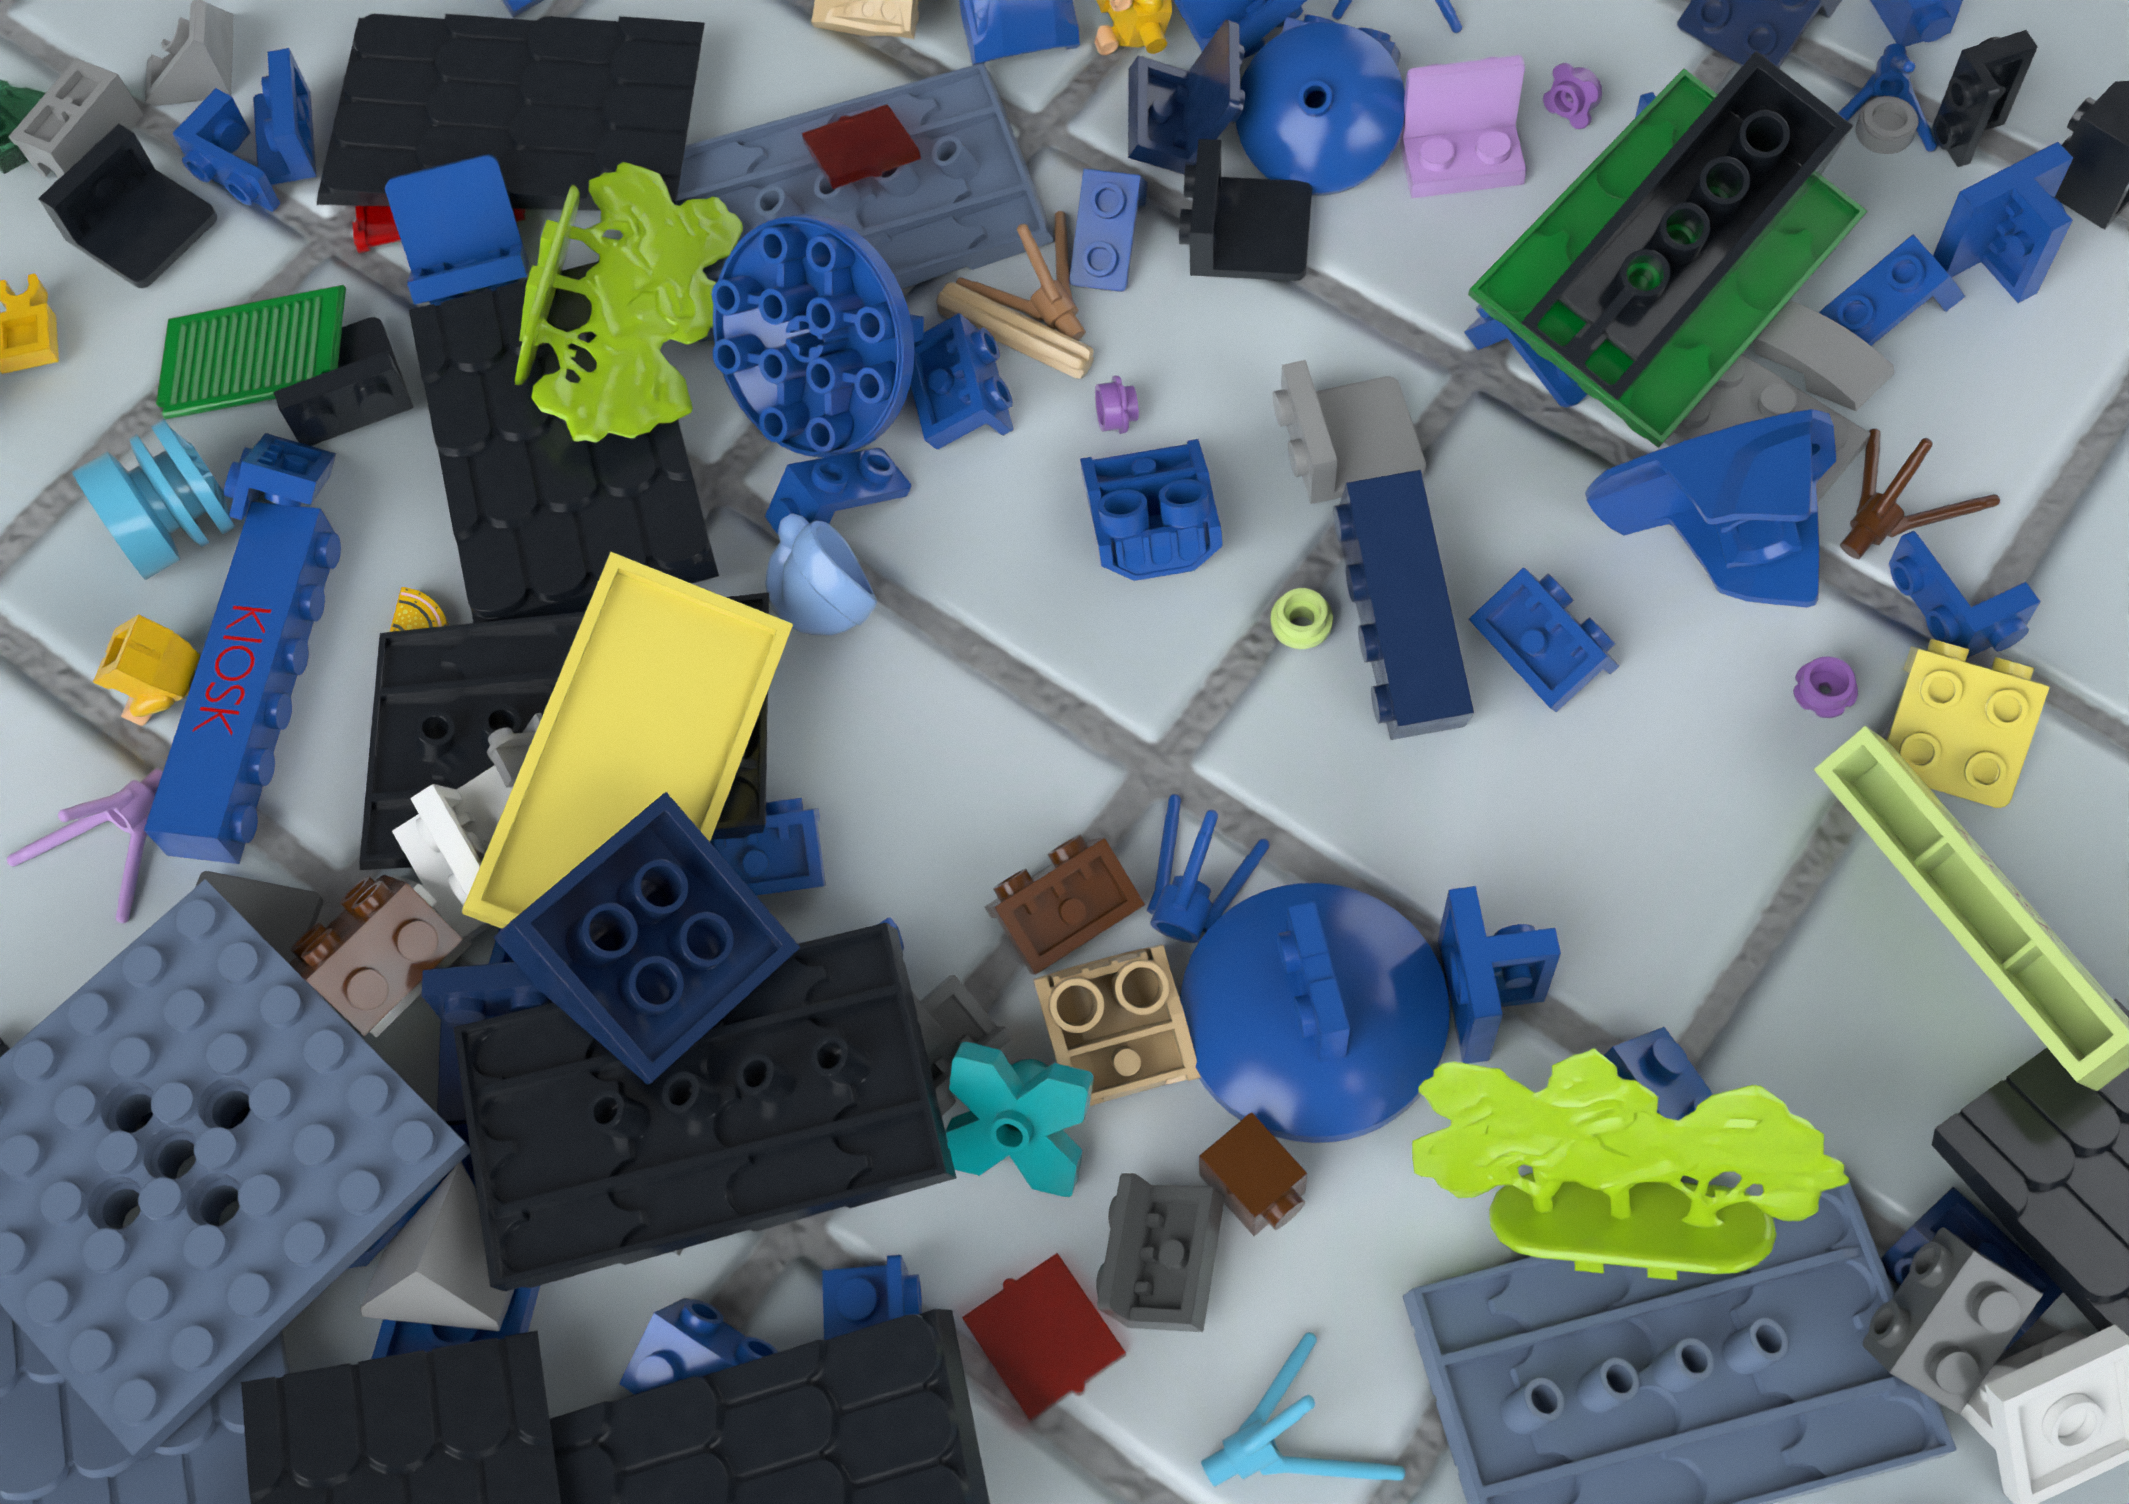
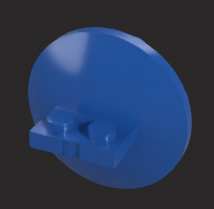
(813, 335)
(1315, 1011)

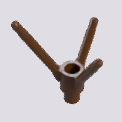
(1880, 514)

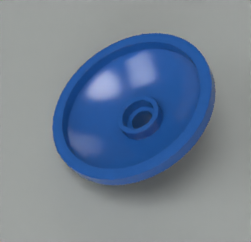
(1344, 137)

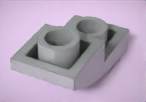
(1829, 355)

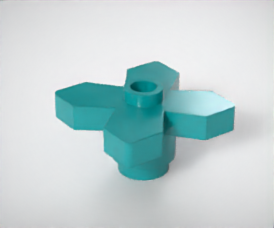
(1019, 1115)

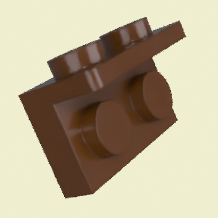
(1064, 902)

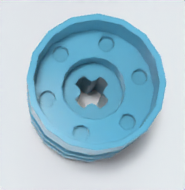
(154, 499)

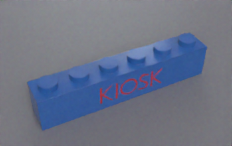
(244, 684)

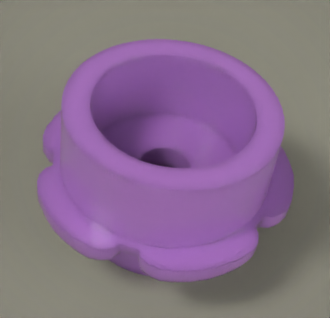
(1116, 405)
(1829, 673)

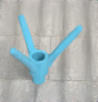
(1254, 1444)

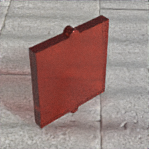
(860, 146)
(1044, 1337)

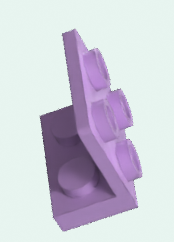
(1463, 126)

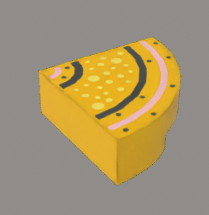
(416, 611)

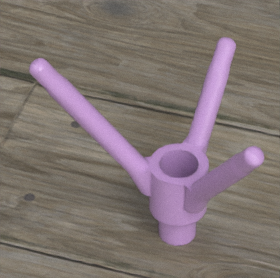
(127, 810)

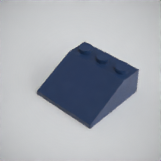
(648, 940)

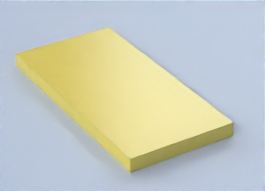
(643, 707)

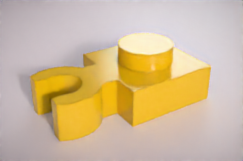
(27, 328)

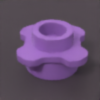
(1573, 94)

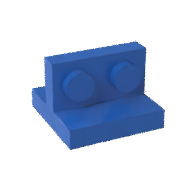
(2010, 223)
(1490, 970)

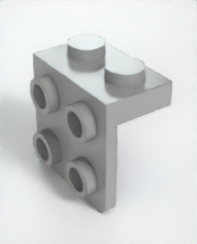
(1345, 431)

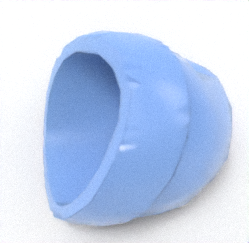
(817, 579)

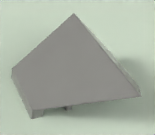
(197, 58)
(439, 1265)

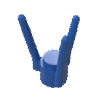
(1184, 907)

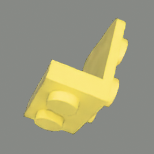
(1966, 723)

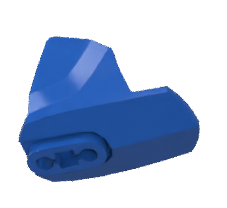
(1736, 501)

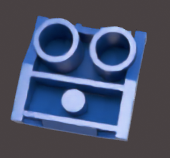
(1017, 27)
(1153, 511)

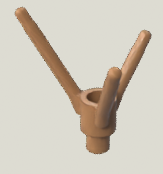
(1054, 298)

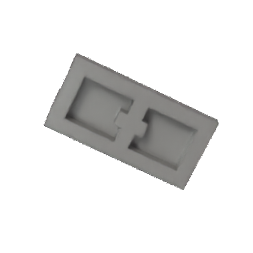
(74, 117)

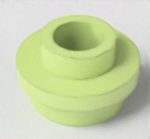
(1301, 603)

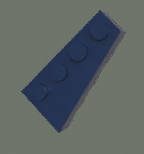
(1402, 605)

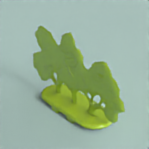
(640, 296)
(1614, 1166)

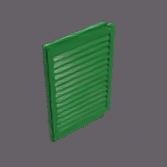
(248, 351)

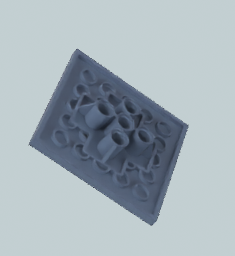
(322, 1166)

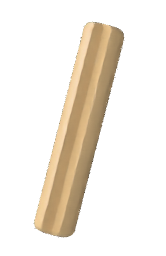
(1017, 330)

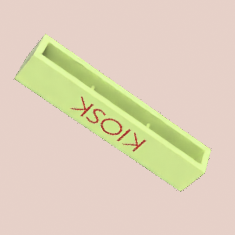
(1981, 908)

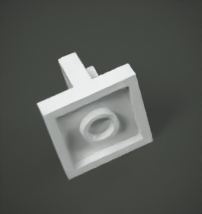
(451, 840)
(2056, 1412)

